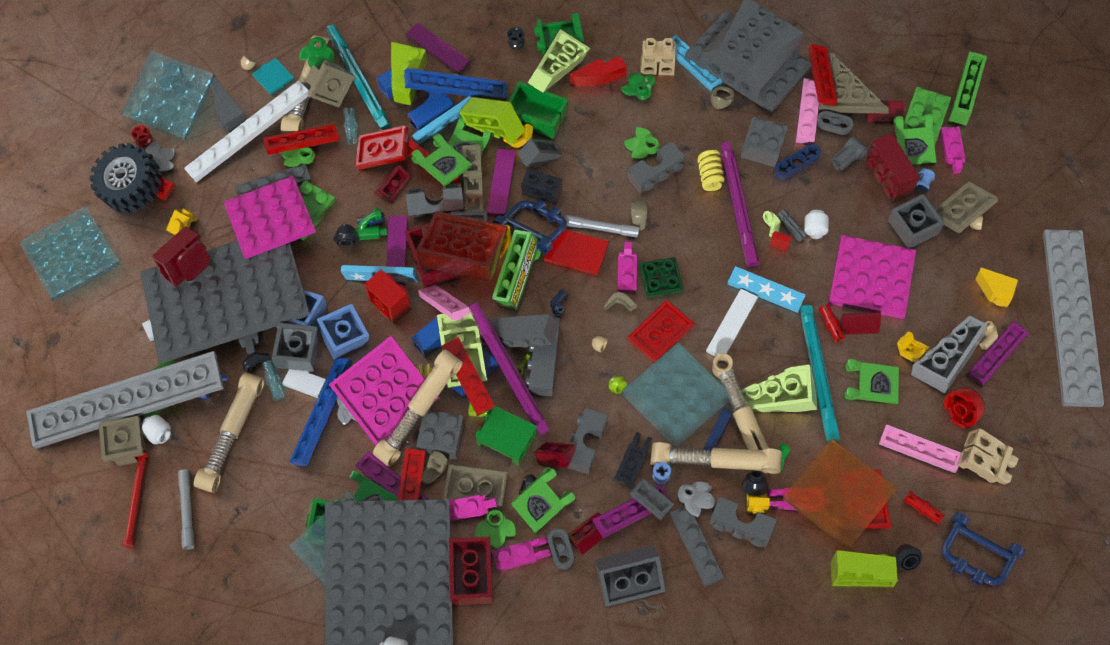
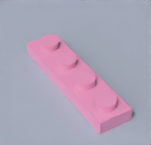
(808, 113)
(444, 302)
(920, 448)

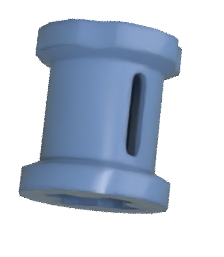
(925, 179)
(665, 469)

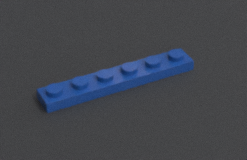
(455, 84)
(319, 415)

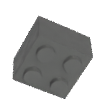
(764, 141)
(915, 221)
(441, 433)

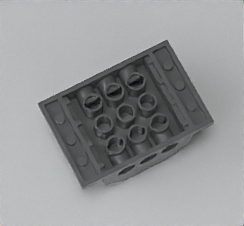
(753, 54)

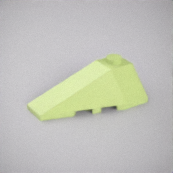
(785, 392)

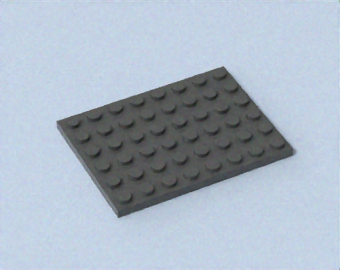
(224, 300)
(387, 572)

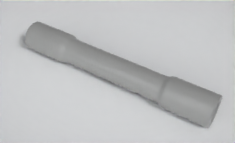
(580, 222)
(187, 531)

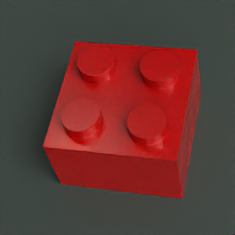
(388, 296)

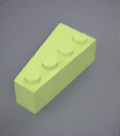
(559, 60)

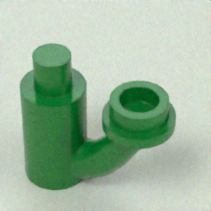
(371, 232)

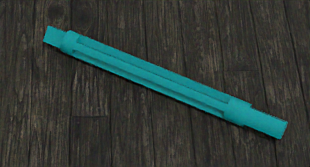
(359, 80)
(819, 374)

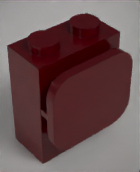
(182, 257)

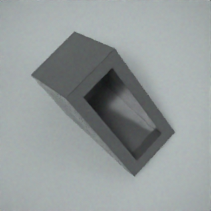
(539, 152)

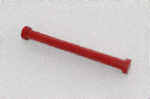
(128, 542)

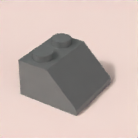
(295, 347)

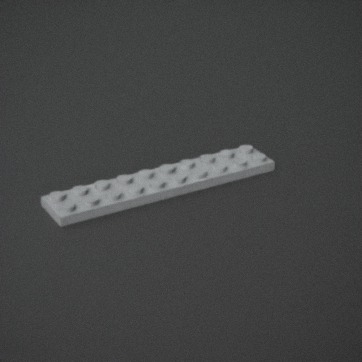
(1073, 319)
(124, 399)

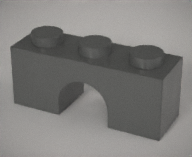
(645, 177)
(419, 204)
(590, 425)
(725, 519)

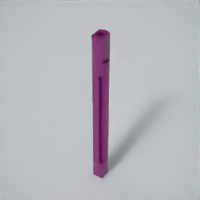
(739, 205)
(508, 369)

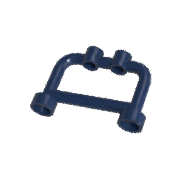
(545, 243)
(978, 575)

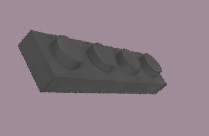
(299, 173)
(696, 546)

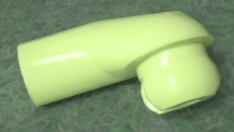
(772, 221)

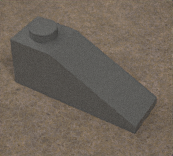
(227, 110)

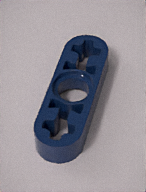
(794, 169)
(718, 429)

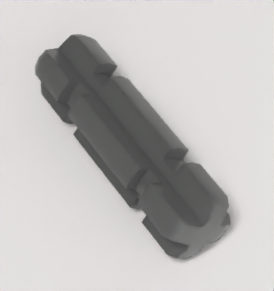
(792, 225)

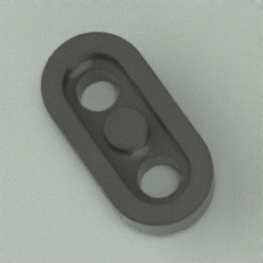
(835, 122)
(560, 550)

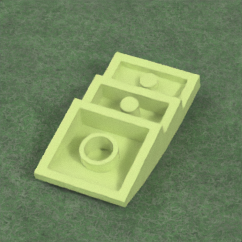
(469, 335)

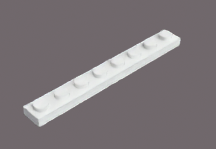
(247, 131)

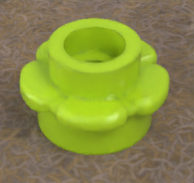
(617, 384)

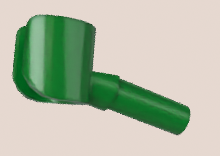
(785, 451)

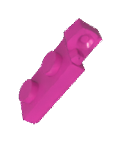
(953, 147)
(627, 270)
(470, 506)

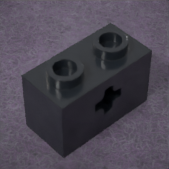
(541, 186)

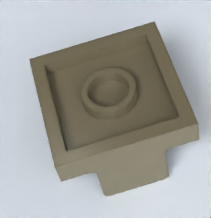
(329, 83)
(122, 440)

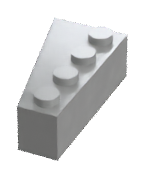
(947, 359)

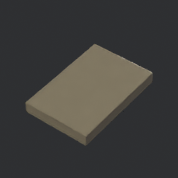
(965, 206)
(471, 481)

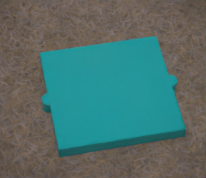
(272, 76)

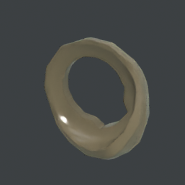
(719, 102)

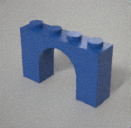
(434, 107)
(429, 340)

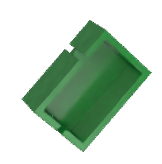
(539, 109)

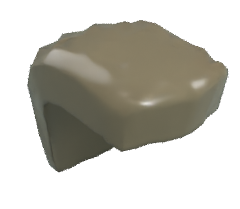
(639, 213)
(622, 298)
(435, 467)

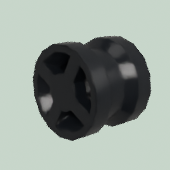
(515, 33)

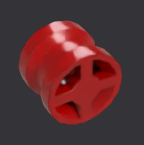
(139, 132)

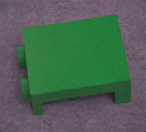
(548, 32)
(506, 434)

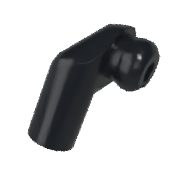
(252, 359)

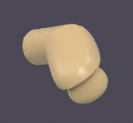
(990, 335)

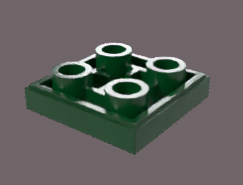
(661, 277)

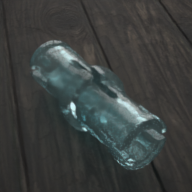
(350, 126)
(273, 380)

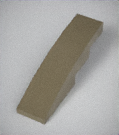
(473, 179)

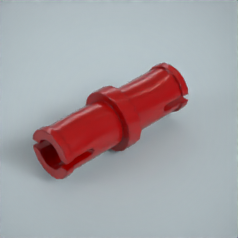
(832, 323)
(924, 507)

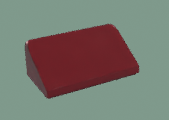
(896, 109)
(392, 183)
(860, 323)
(555, 454)
(585, 535)

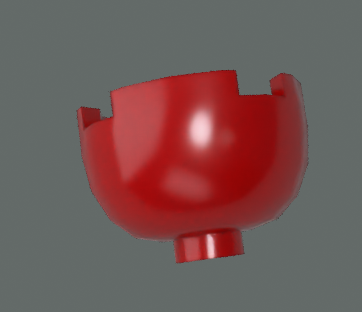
(965, 407)

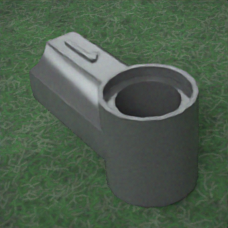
(852, 150)

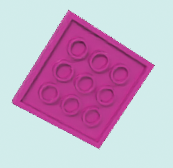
(269, 217)
(872, 276)
(379, 389)

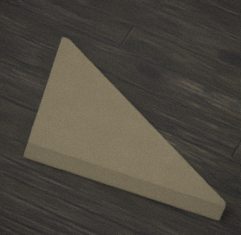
(851, 92)

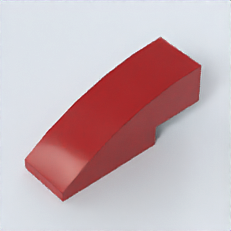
(599, 72)

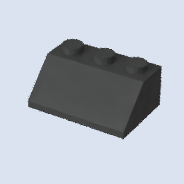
(630, 575)

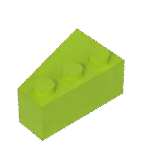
(401, 58)
(494, 117)
(863, 569)

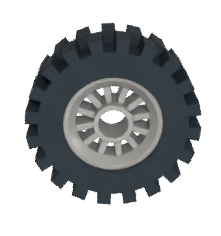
(126, 178)

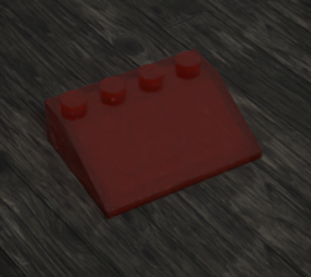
(461, 246)

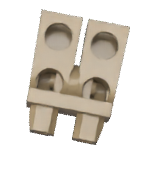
(660, 52)
(987, 457)

